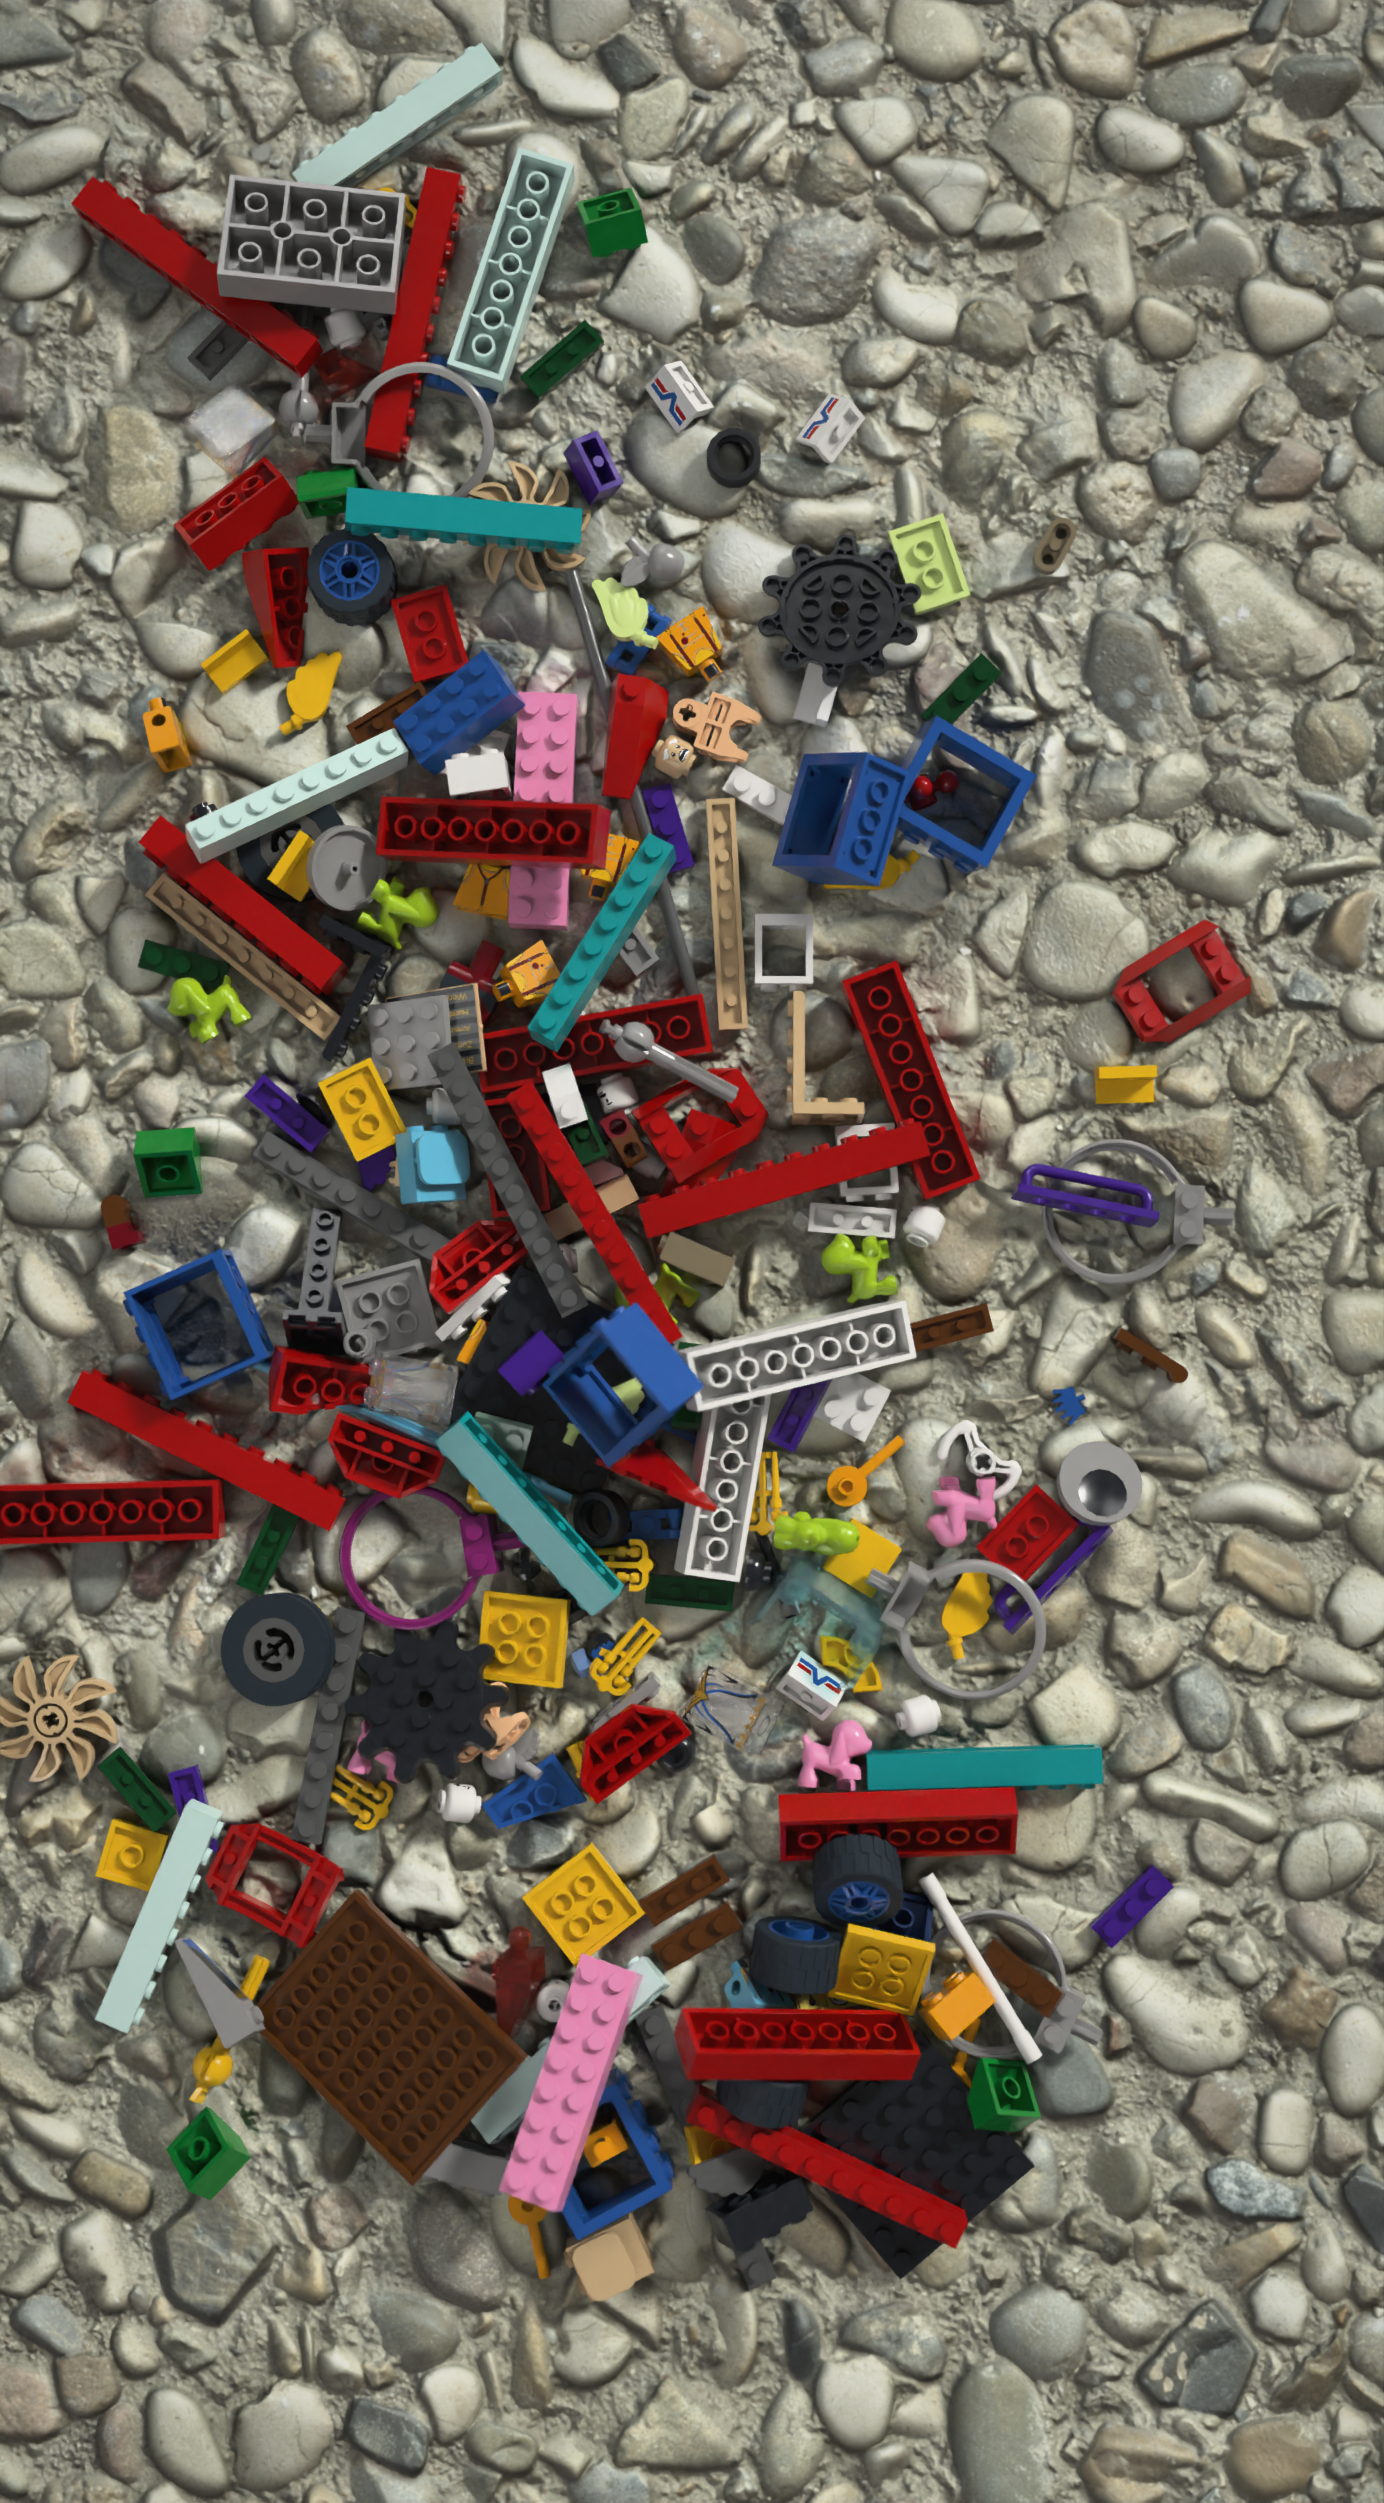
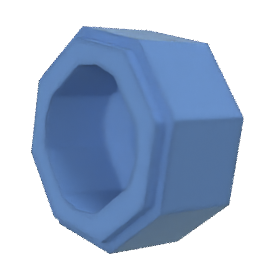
(580, 1662)

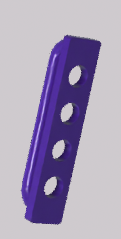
(1085, 1205)
(1044, 1592)

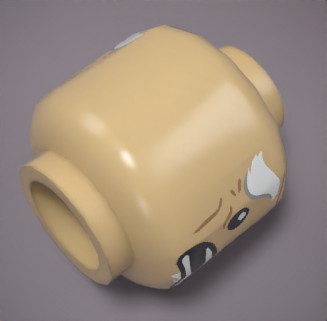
(674, 756)

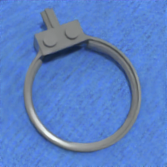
(349, 425)
(1188, 1213)
(908, 1593)
(1053, 2030)

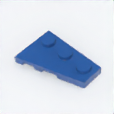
(530, 1798)

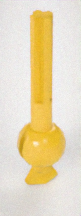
(213, 2064)

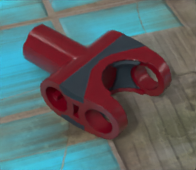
(480, 972)

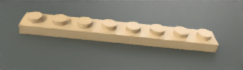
(726, 914)
(243, 956)

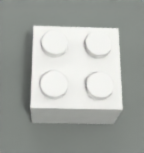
(479, 776)

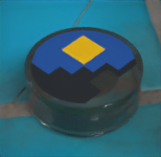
(600, 1644)

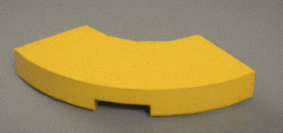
(837, 1654)

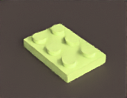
(931, 562)

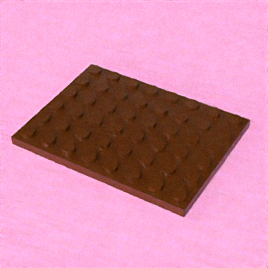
(387, 2037)

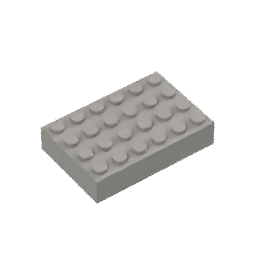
(311, 244)

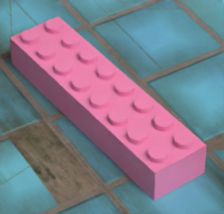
(543, 774)
(571, 2083)

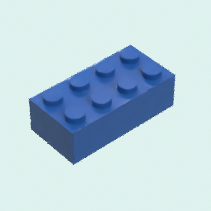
(459, 712)

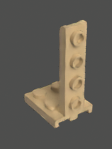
(819, 1110)

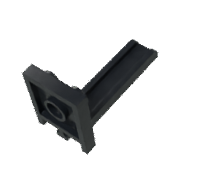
(362, 993)
(313, 1324)

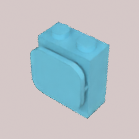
(432, 1165)

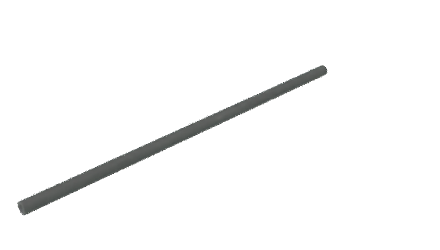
(637, 799)

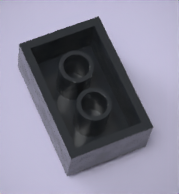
(760, 2212)

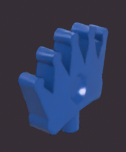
(1070, 1403)

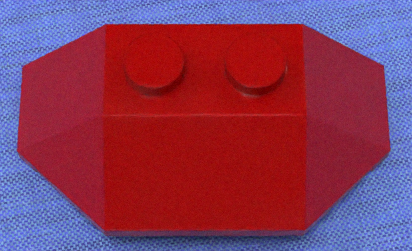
(473, 1260)
(383, 1458)
(627, 1747)

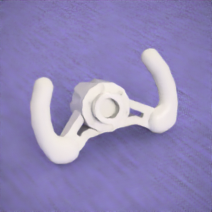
(981, 1459)

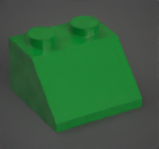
(612, 223)
(325, 491)
(168, 1162)
(1002, 2096)
(207, 2154)

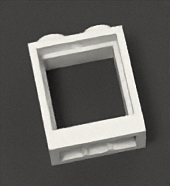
(783, 922)
(880, 1192)

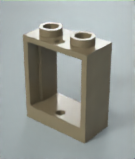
(695, 1258)

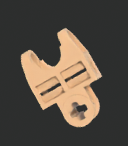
(703, 722)
(506, 1729)

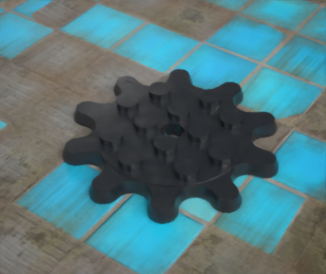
(831, 582)
(448, 1724)

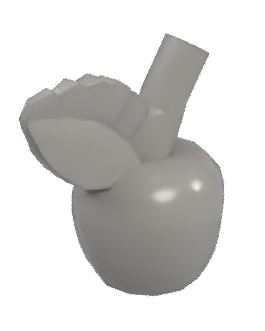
(660, 564)
(515, 1758)

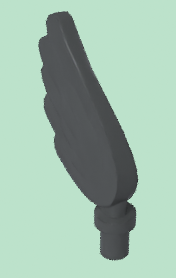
(731, 2172)

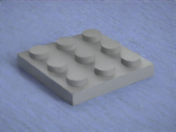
(404, 1036)
(392, 1306)

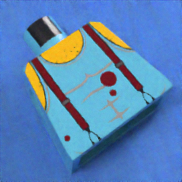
(748, 1993)

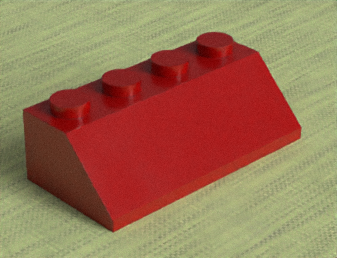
(237, 513)

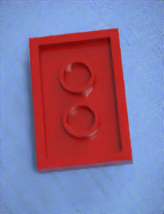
(430, 634)
(1028, 1534)

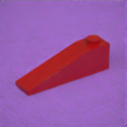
(278, 595)
(660, 1472)

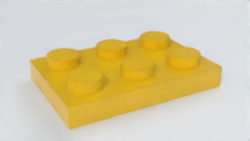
(362, 1108)

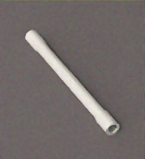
(1020, 2035)

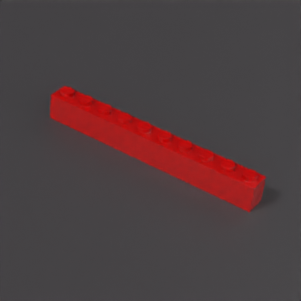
(195, 275)
(415, 311)
(785, 1179)
(590, 1208)
(208, 1449)
(832, 2170)

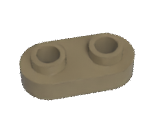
(1054, 547)

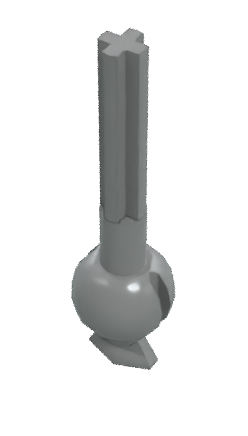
(298, 405)
(636, 1042)

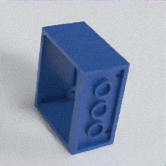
(981, 757)
(864, 826)
(150, 1329)
(594, 1404)
(647, 2141)

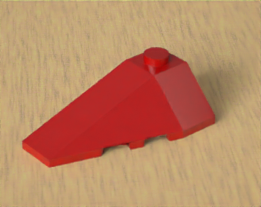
(633, 728)
(698, 1132)
(314, 1381)

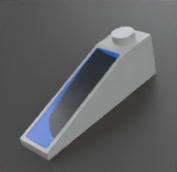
(226, 2004)

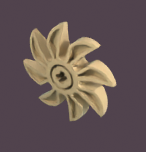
(528, 487)
(68, 1712)

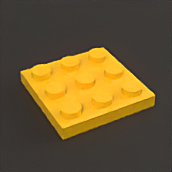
(526, 1637)
(583, 1904)
(882, 1969)

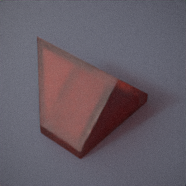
(342, 373)

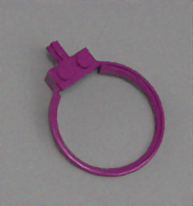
(481, 1548)

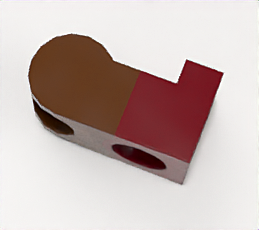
(623, 1138)
(118, 1224)

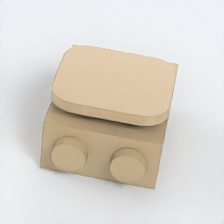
(609, 2259)

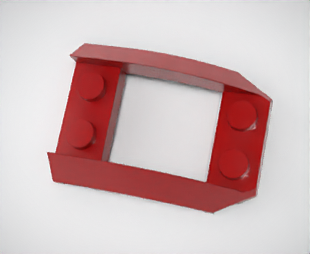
(1215, 963)
(672, 1145)
(310, 1900)

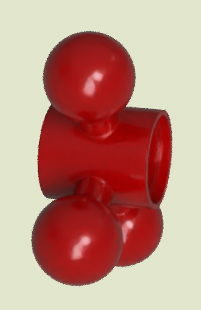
(922, 791)

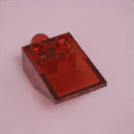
(518, 1980)

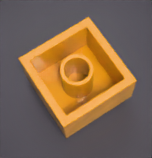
(955, 2005)

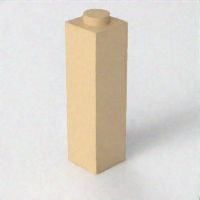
(615, 1195)

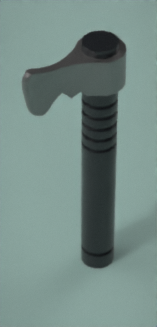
(767, 1550)

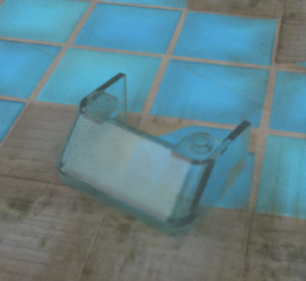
(806, 1578)

